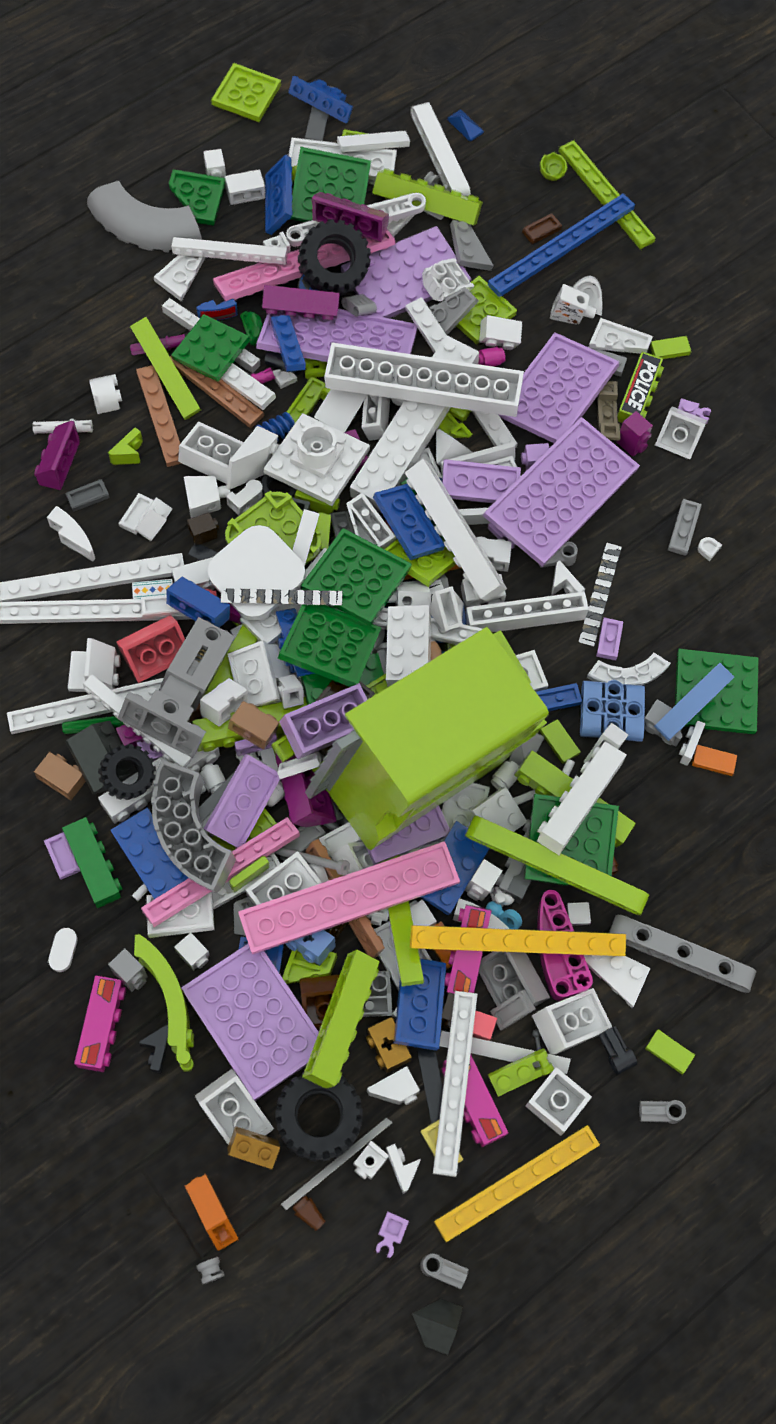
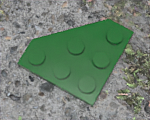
(198, 192)

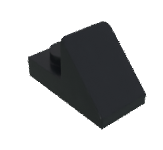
(158, 1042)

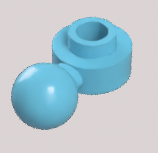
(509, 917)

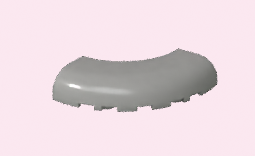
(138, 222)
(180, 829)

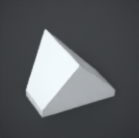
(448, 447)
(447, 608)

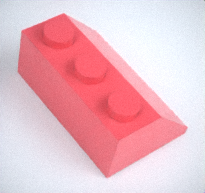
(152, 648)

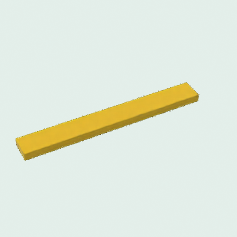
(516, 1183)

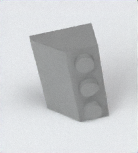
(508, 974)

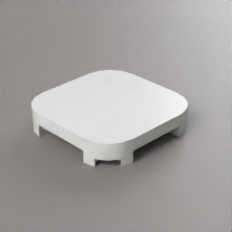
(256, 561)

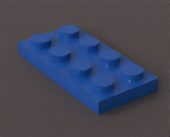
(278, 195)
(408, 521)
(146, 854)
(466, 858)
(421, 1008)

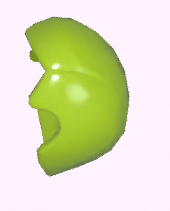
(553, 166)

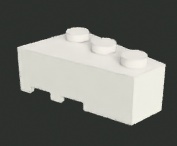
(368, 522)

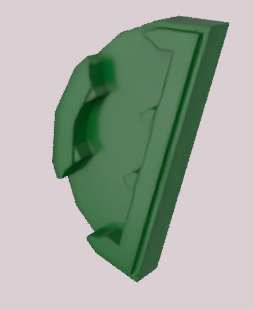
(252, 325)

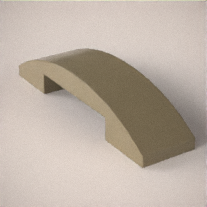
(607, 411)

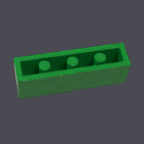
(92, 863)

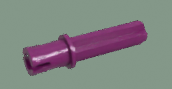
(168, 343)

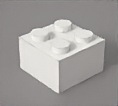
(558, 1101)

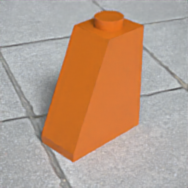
(211, 1212)

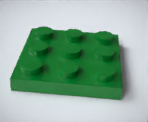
(210, 347)

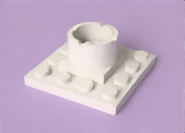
(316, 459)

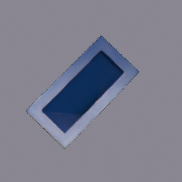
(465, 125)

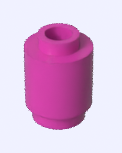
(491, 356)

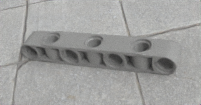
(698, 959)

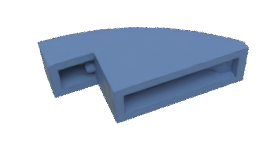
(694, 701)

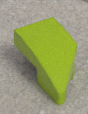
(453, 428)

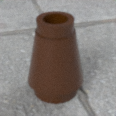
(308, 1212)

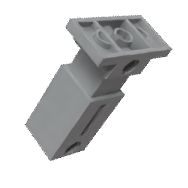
(180, 692)

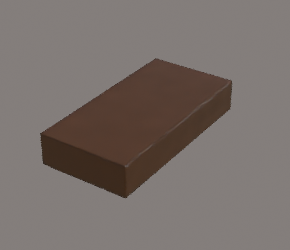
(542, 228)

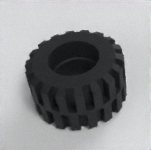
(139, 759)

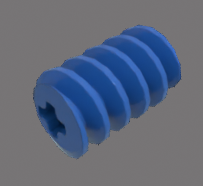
(279, 425)

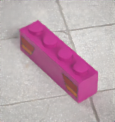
(467, 962)
(99, 1024)
(480, 1109)

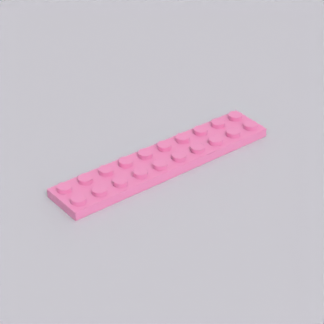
(254, 277)
(348, 897)

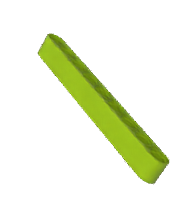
(556, 865)

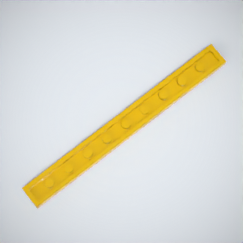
(517, 940)

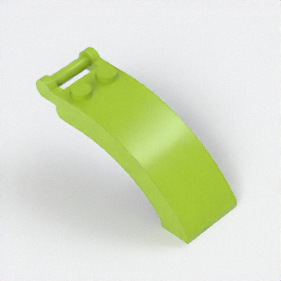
(179, 1030)

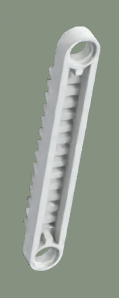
(396, 208)

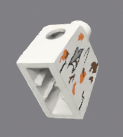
(571, 306)

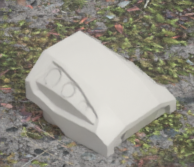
(444, 279)

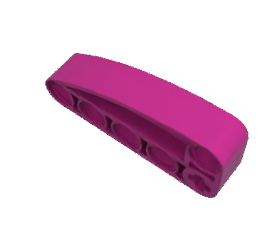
(556, 966)

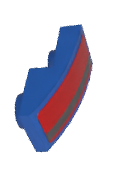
(218, 312)

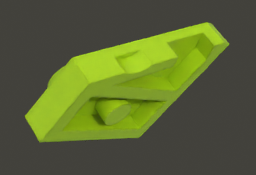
(300, 968)

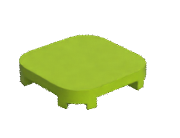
(279, 514)

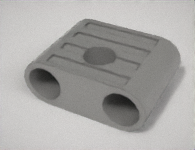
(359, 305)

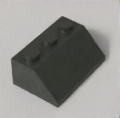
(89, 749)

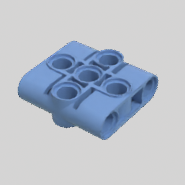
(627, 698)

